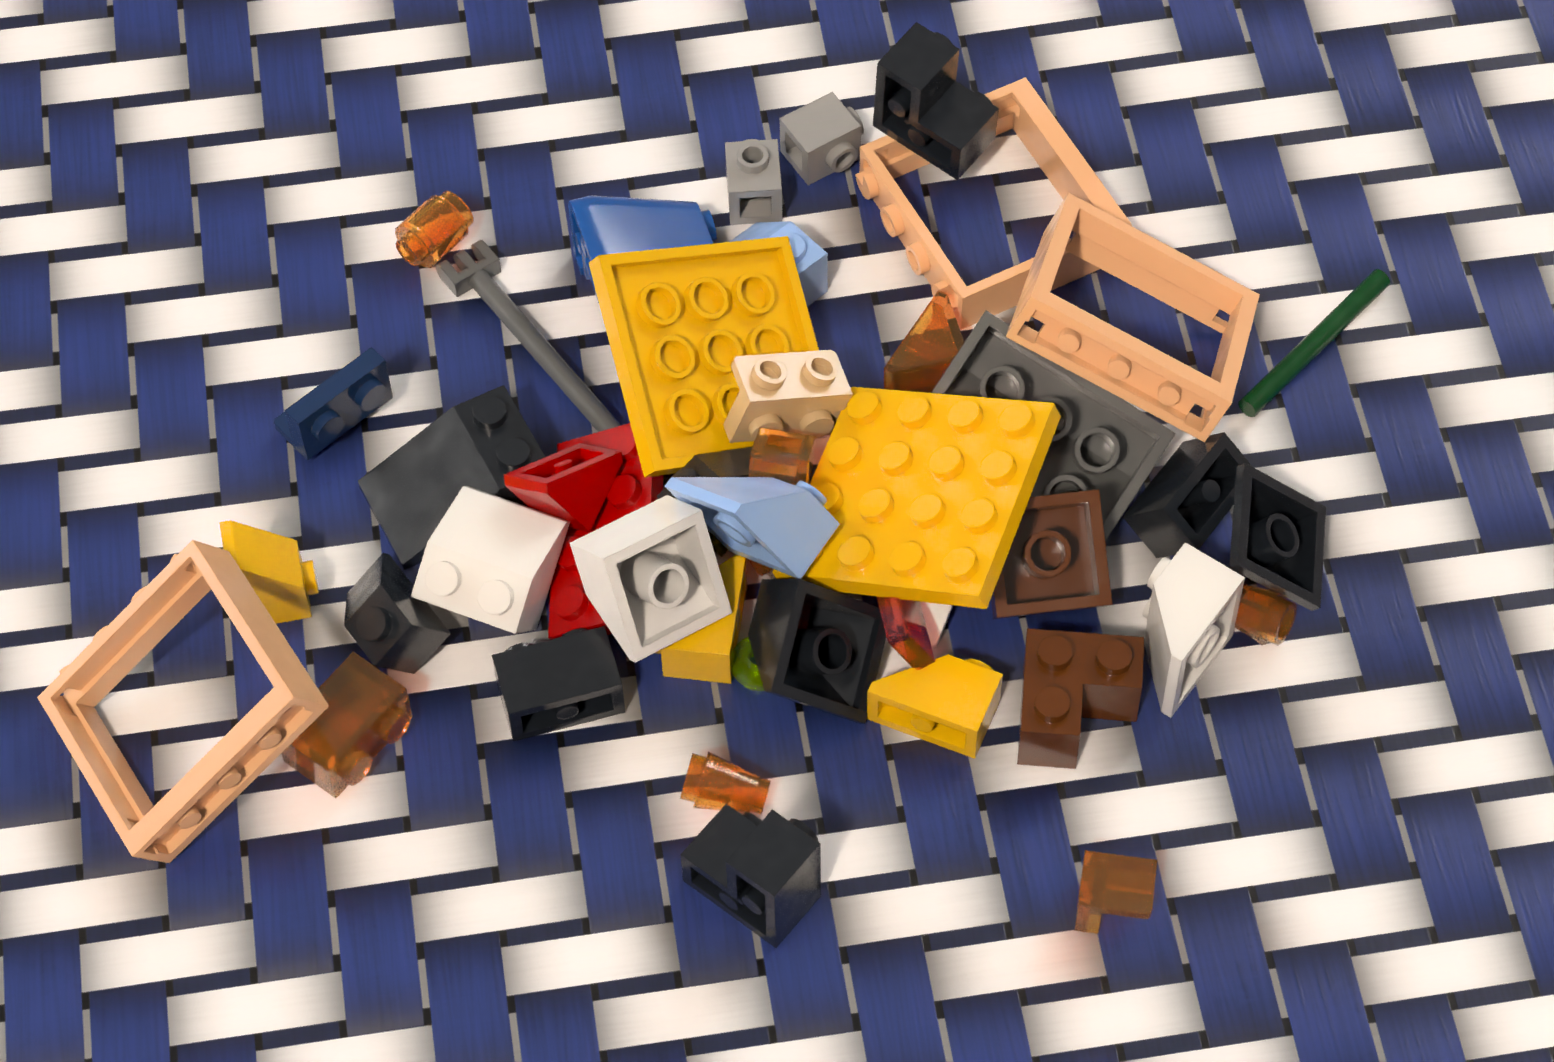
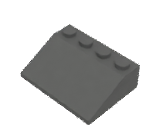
(1099, 436)

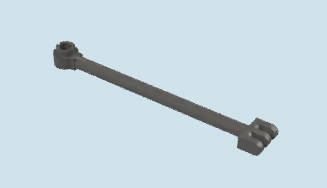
(479, 277)

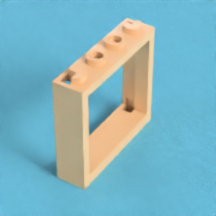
(1055, 154)
(1113, 356)
(236, 760)

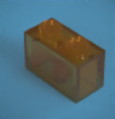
(361, 718)

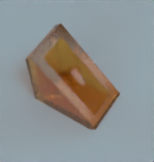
(925, 349)

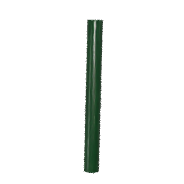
(1314, 343)

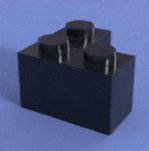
(927, 107)
(756, 870)

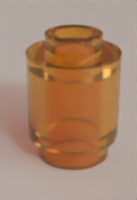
(433, 229)

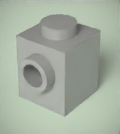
(821, 138)
(753, 181)

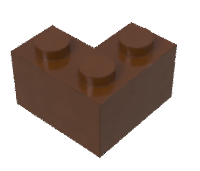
(1074, 679)

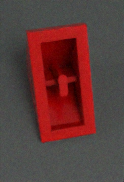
(568, 483)

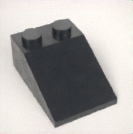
(461, 448)

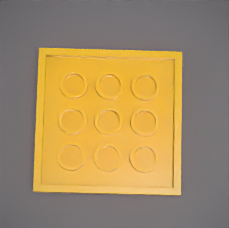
(678, 326)
(927, 493)

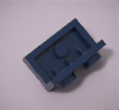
(336, 404)

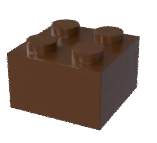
(1055, 558)

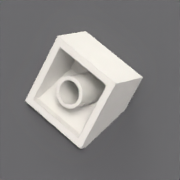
(491, 561)
(652, 576)
(1188, 621)

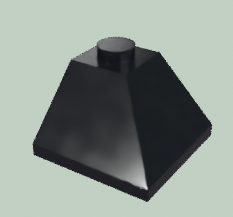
(1278, 537)
(816, 646)

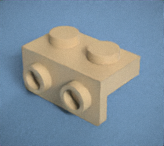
(787, 394)

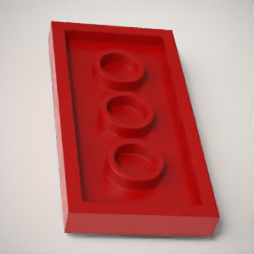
(629, 492)

